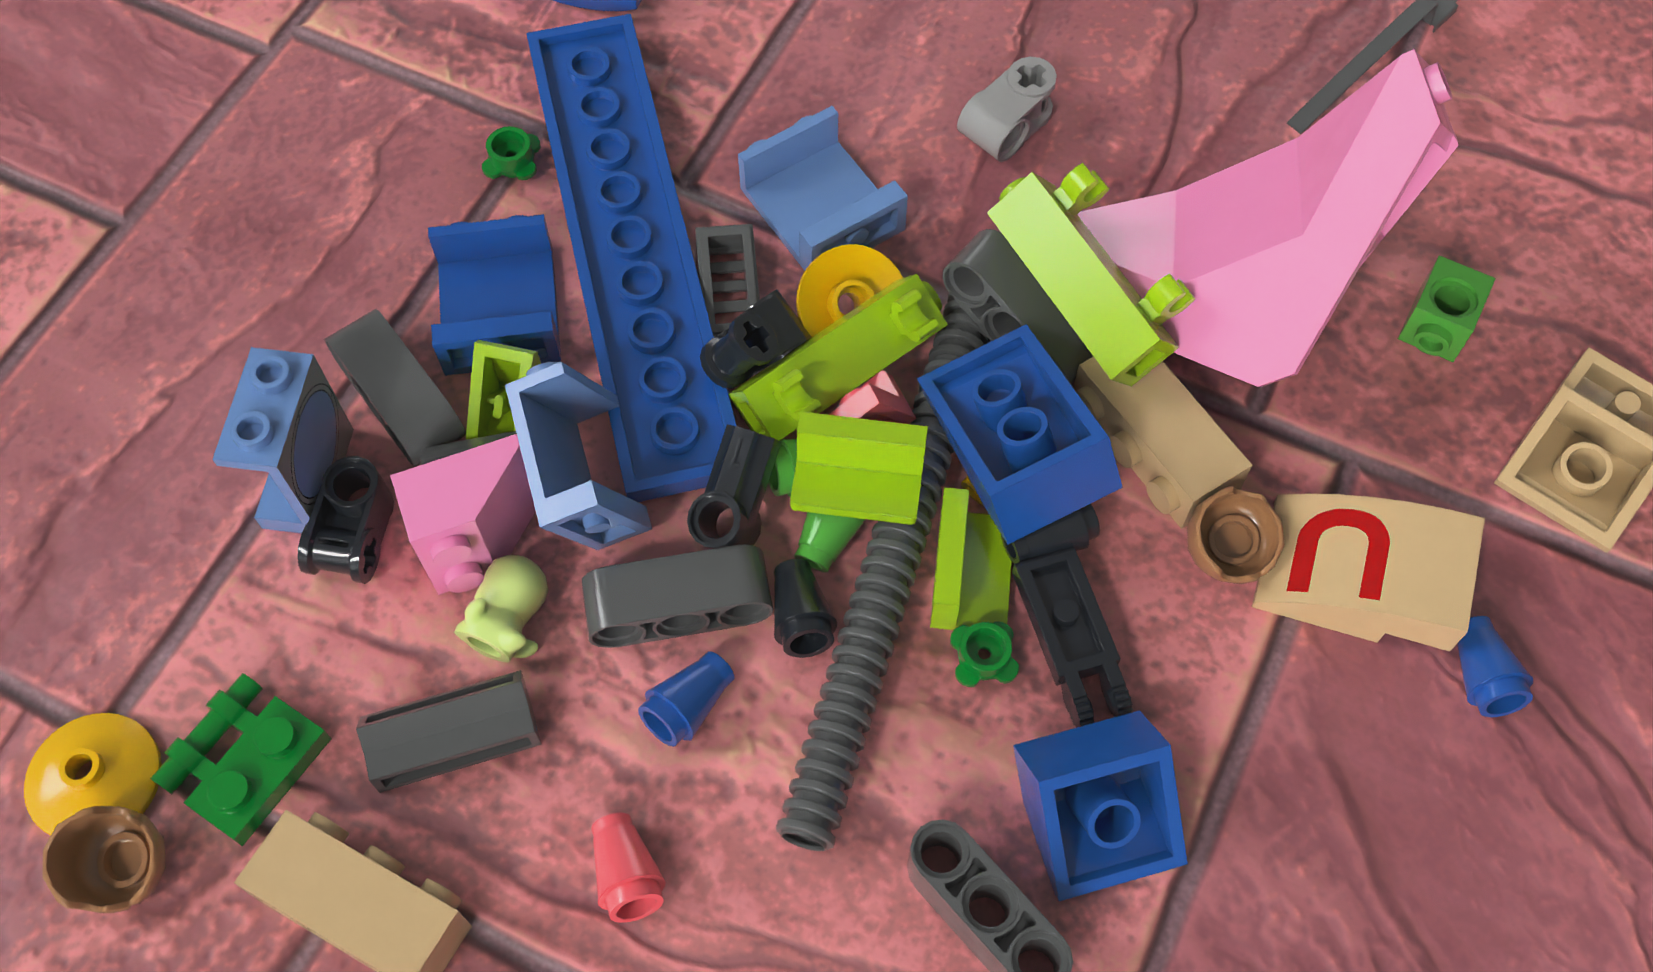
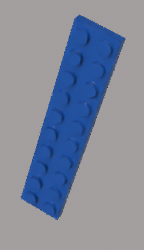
(631, 255)

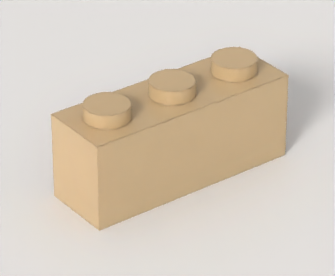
(1163, 437)
(354, 897)

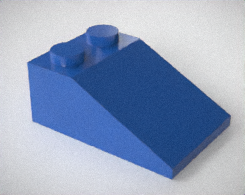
(1021, 433)

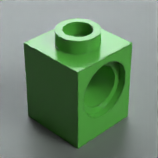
(1446, 309)

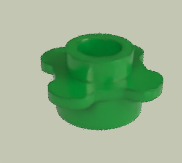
(511, 154)
(995, 638)

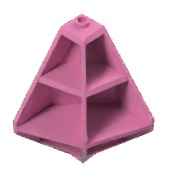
(1287, 229)

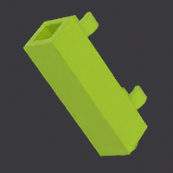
(1082, 278)
(840, 357)

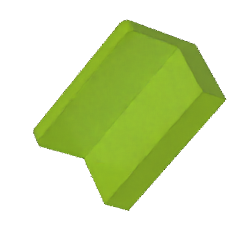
(858, 468)
(969, 568)

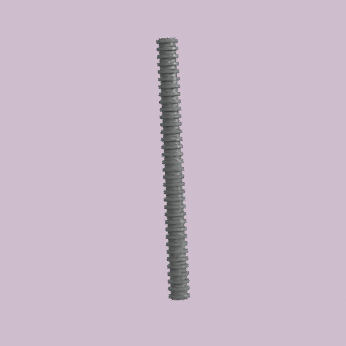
(871, 626)

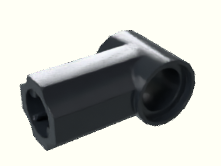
(735, 483)

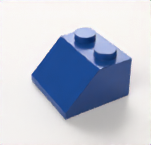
(1102, 803)

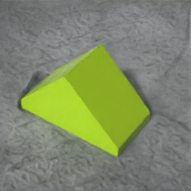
(492, 369)

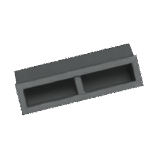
(447, 731)

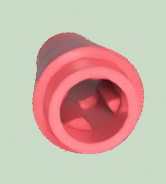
(625, 871)

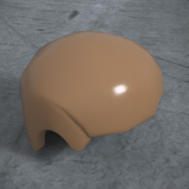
(1235, 536)
(103, 859)

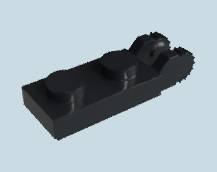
(1071, 632)

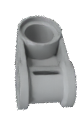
(1010, 108)

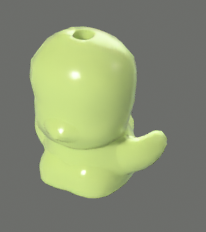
(502, 606)

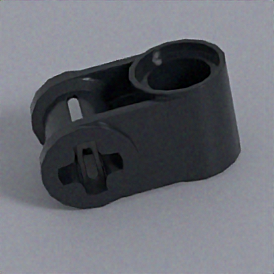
(753, 342)
(346, 533)

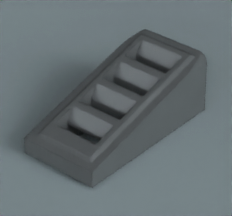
(722, 241)

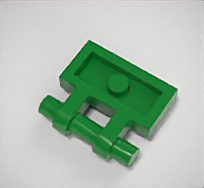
(254, 771)

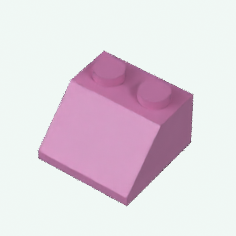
(465, 511)

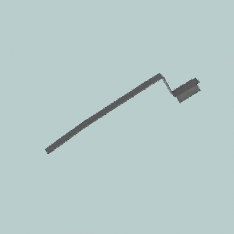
(1431, 11)

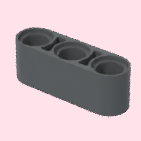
(1004, 295)
(394, 385)
(676, 596)
(979, 878)

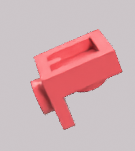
(876, 400)

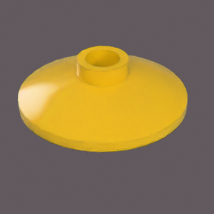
(837, 272)
(122, 764)

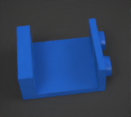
(494, 289)

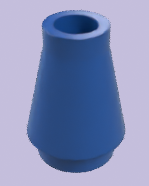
(1492, 672)
(684, 700)

